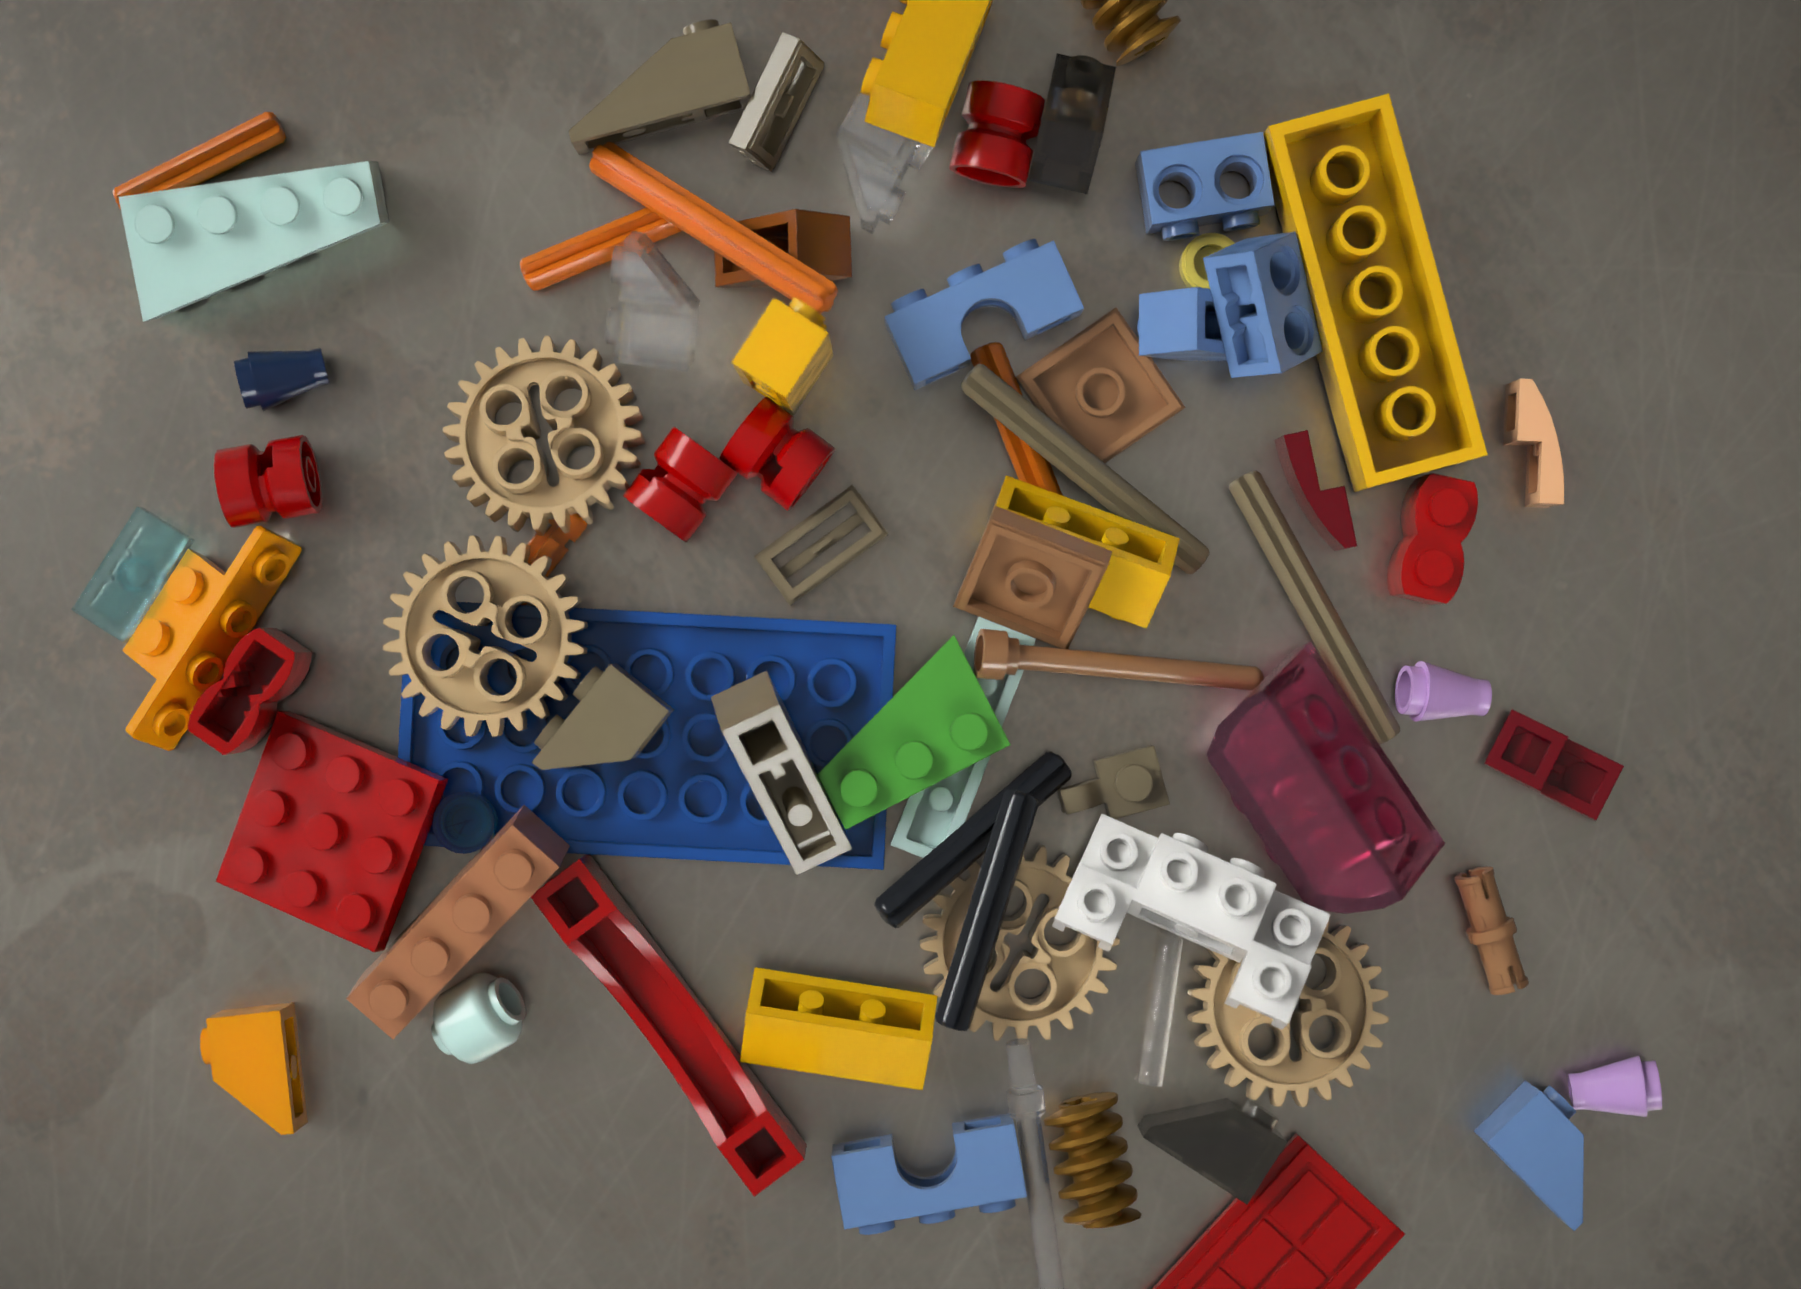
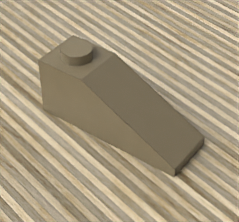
(677, 86)
(780, 772)

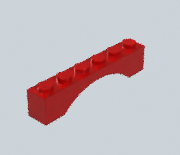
(703, 1061)

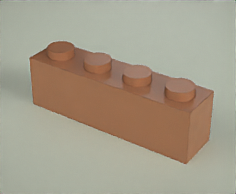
(458, 922)

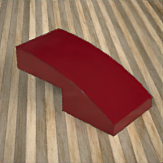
(1324, 509)
(1553, 765)

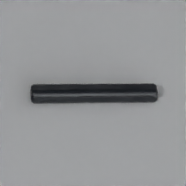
(965, 844)
(986, 910)

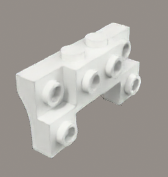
(1202, 900)

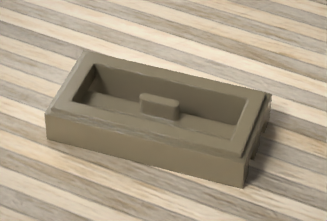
(777, 102)
(863, 514)

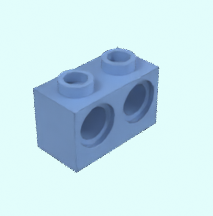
(1199, 170)
(1263, 305)

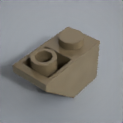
(607, 725)

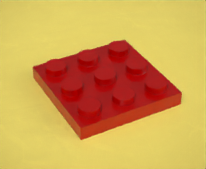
(331, 830)

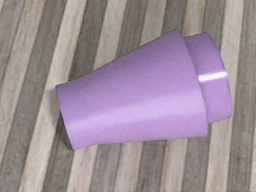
(1439, 693)
(1618, 1088)

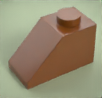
(809, 236)

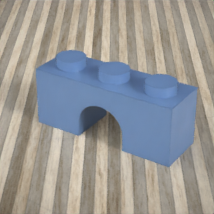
(1028, 286)
(879, 1190)

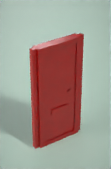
(1295, 1233)

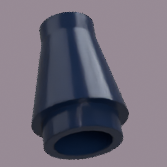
(277, 376)

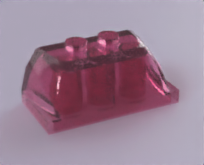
(1322, 790)

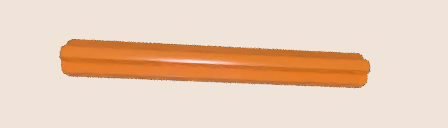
(712, 227)

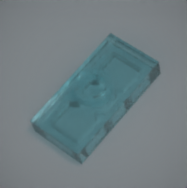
(132, 574)

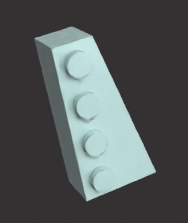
(228, 232)

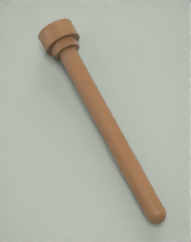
(1000, 655)

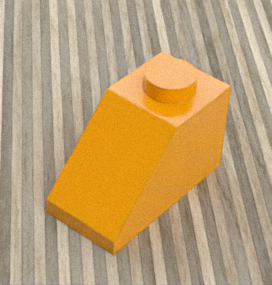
(259, 1062)

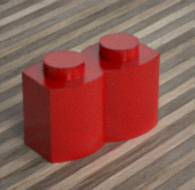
(1434, 522)
(244, 703)

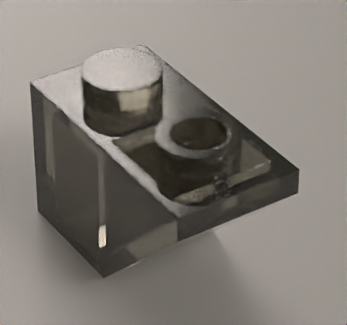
(1072, 123)

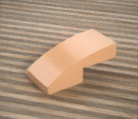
(1531, 425)

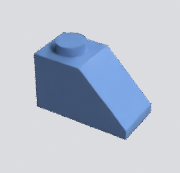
(1179, 326)
(1541, 1147)

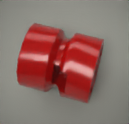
(995, 142)
(777, 453)
(269, 481)
(680, 484)

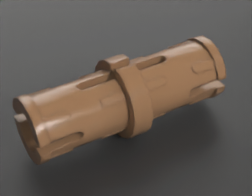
(1491, 930)

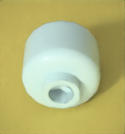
(478, 1017)

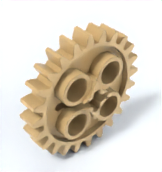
(491, 448)
(465, 687)
(1069, 967)
(1341, 997)

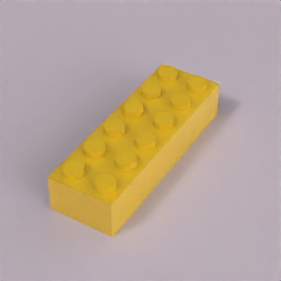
(1373, 293)

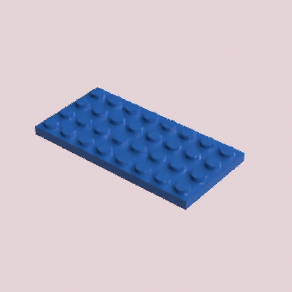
(685, 786)

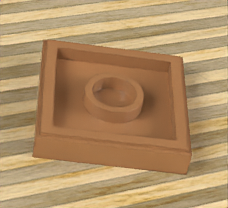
(1101, 388)
(1032, 578)

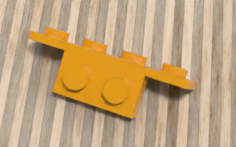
(196, 627)

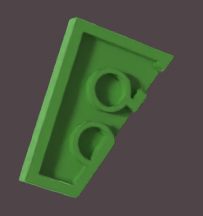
(916, 740)

